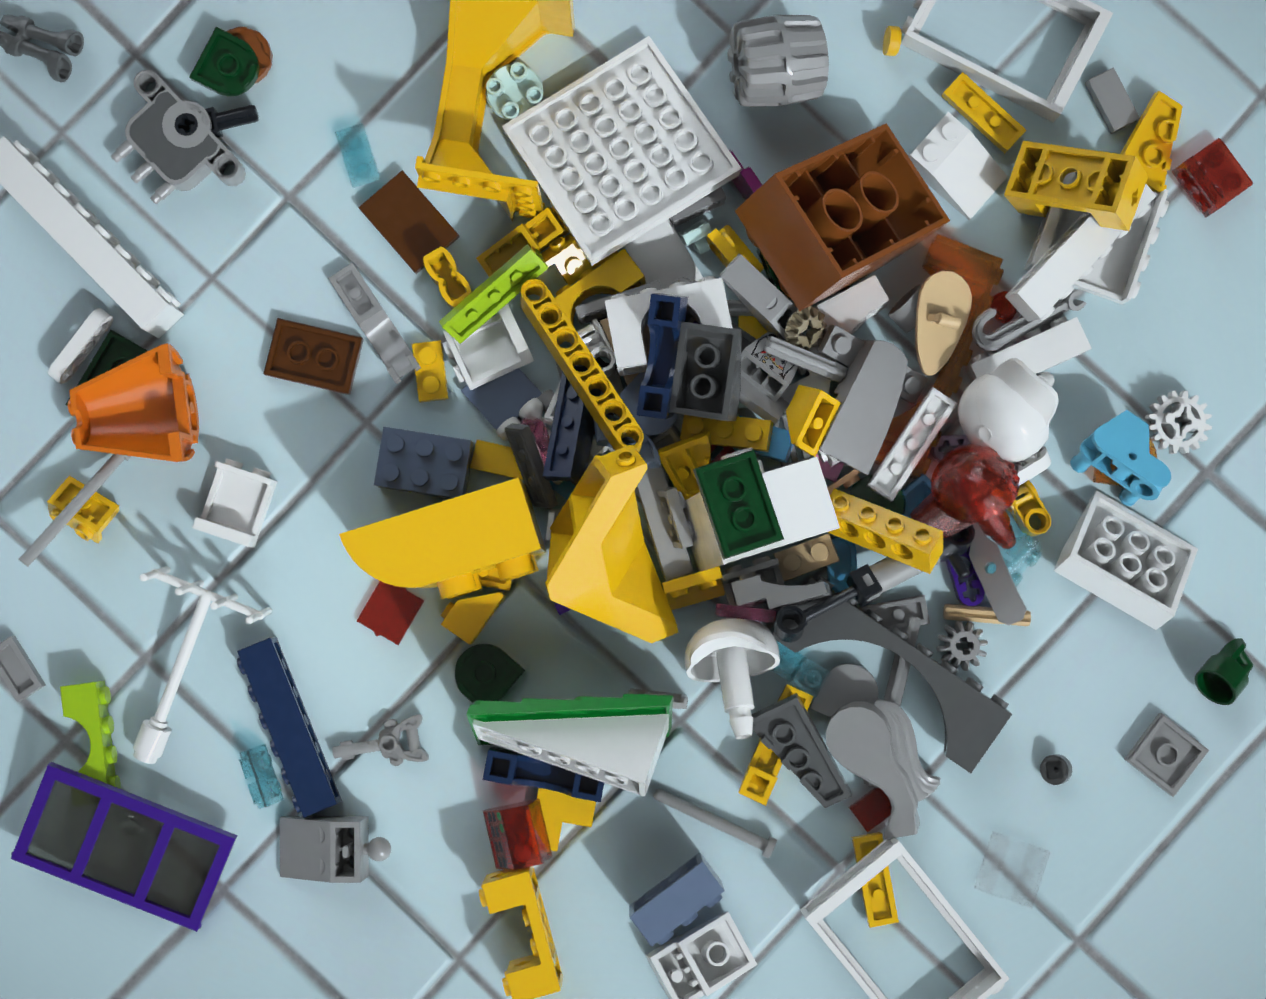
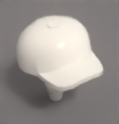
(1009, 410)
(730, 654)

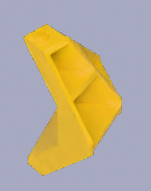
(601, 555)

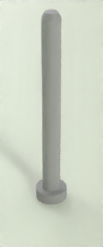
(717, 822)

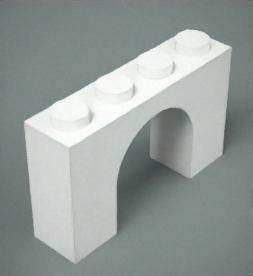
(630, 314)

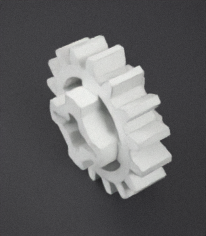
(1182, 411)

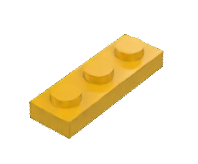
(983, 112)
(735, 434)
(877, 892)

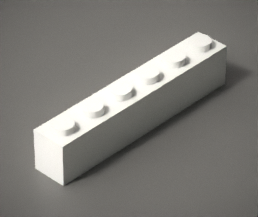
(1066, 263)

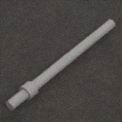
(72, 508)

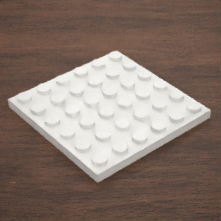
(621, 150)

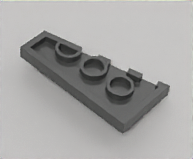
(796, 741)

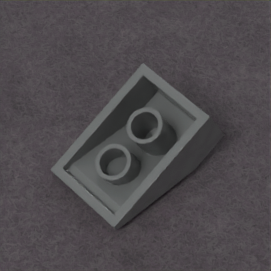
(707, 372)

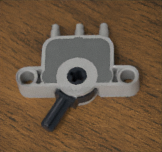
(180, 156)

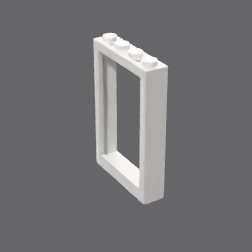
(1083, 11)
(985, 983)

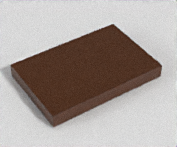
(408, 220)
(313, 356)

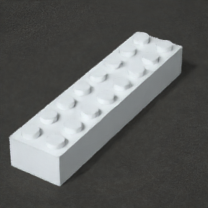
(86, 240)

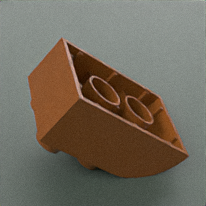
(840, 215)

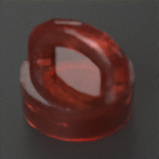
(1004, 308)

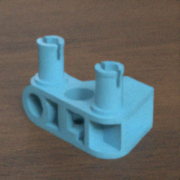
(1127, 444)

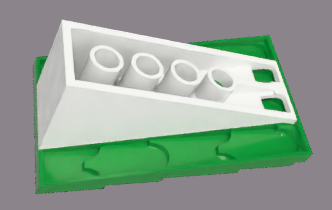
(588, 735)

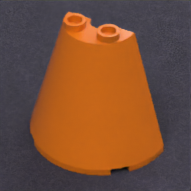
(138, 409)

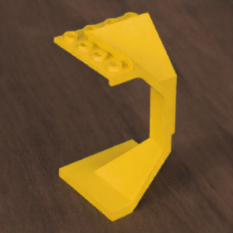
(480, 41)

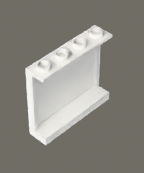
(1118, 272)

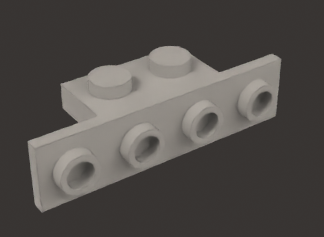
(666, 523)

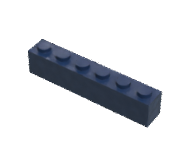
(289, 727)

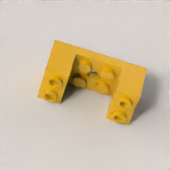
(1105, 183)
(537, 973)

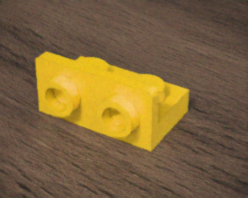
(728, 245)
(93, 515)
(694, 588)

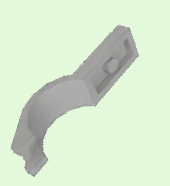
(374, 322)

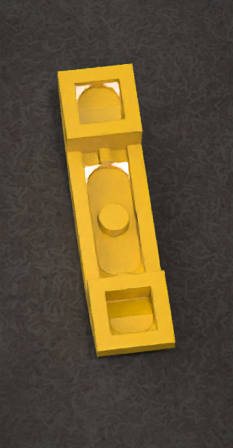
(765, 764)

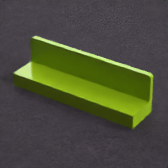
(493, 294)

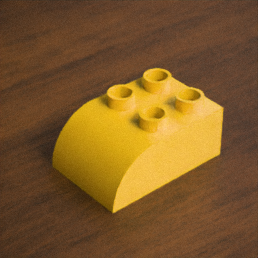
(452, 541)

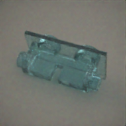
(1023, 555)
(258, 763)

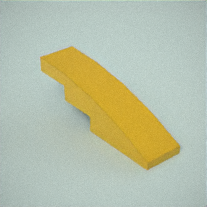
(536, 233)

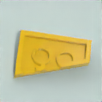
(1154, 138)

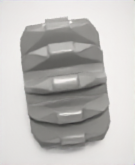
(966, 634)

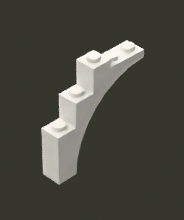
(849, 312)

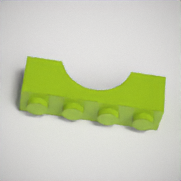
(89, 706)

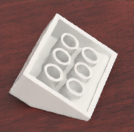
(1127, 561)

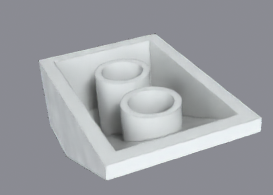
(957, 166)

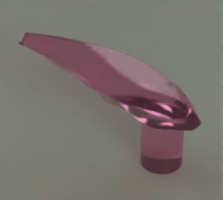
(541, 435)

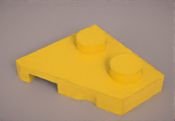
(683, 457)

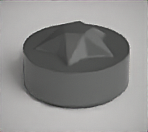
(1056, 769)

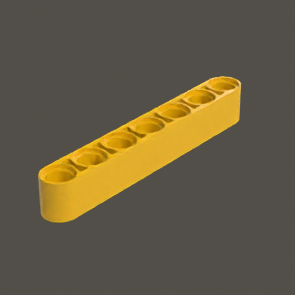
(579, 355)

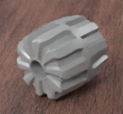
(778, 60)

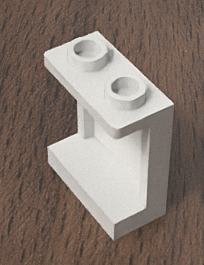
(489, 351)
(236, 503)

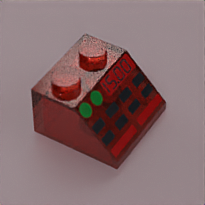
(518, 835)

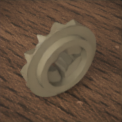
(799, 322)

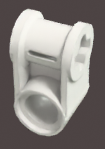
(597, 343)

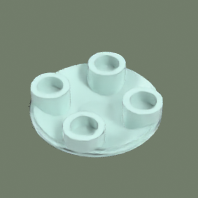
(513, 90)

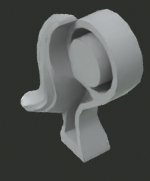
(882, 749)

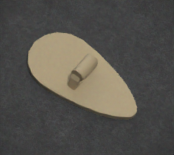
(940, 319)

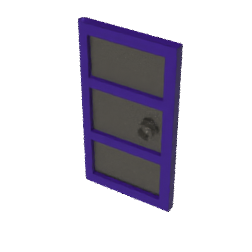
(123, 846)

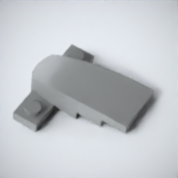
(867, 395)

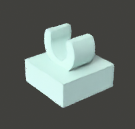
(696, 236)

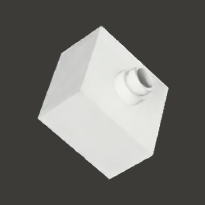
(798, 501)

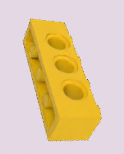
(886, 532)

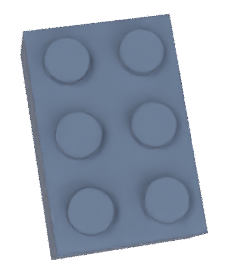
(423, 463)
(676, 900)

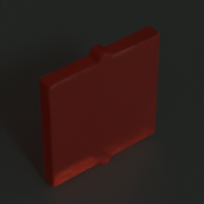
(390, 611)

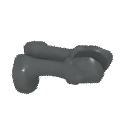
(57, 63)

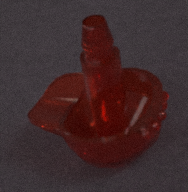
(971, 488)

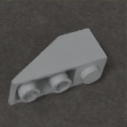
(758, 295)

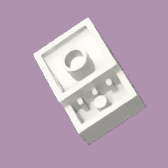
(701, 959)

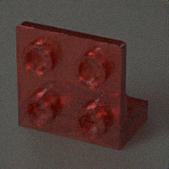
(1212, 177)

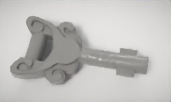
(388, 743)

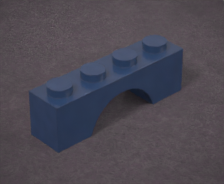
(664, 324)
(518, 769)

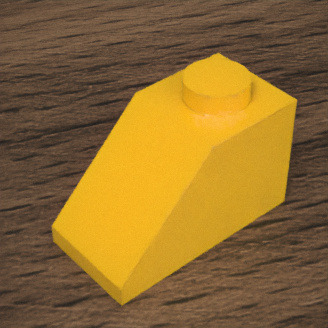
(810, 418)
(470, 615)

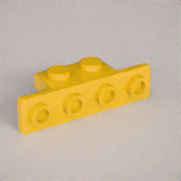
(567, 258)

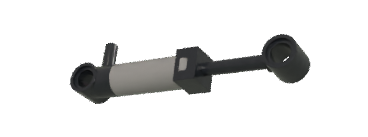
(868, 584)

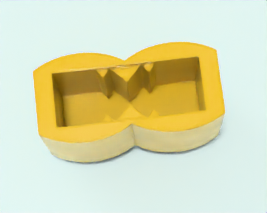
(446, 275)

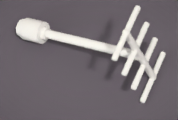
(155, 732)

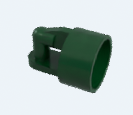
(1225, 674)

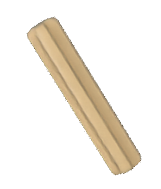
(978, 614)

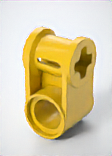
(1029, 505)

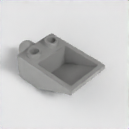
(322, 848)

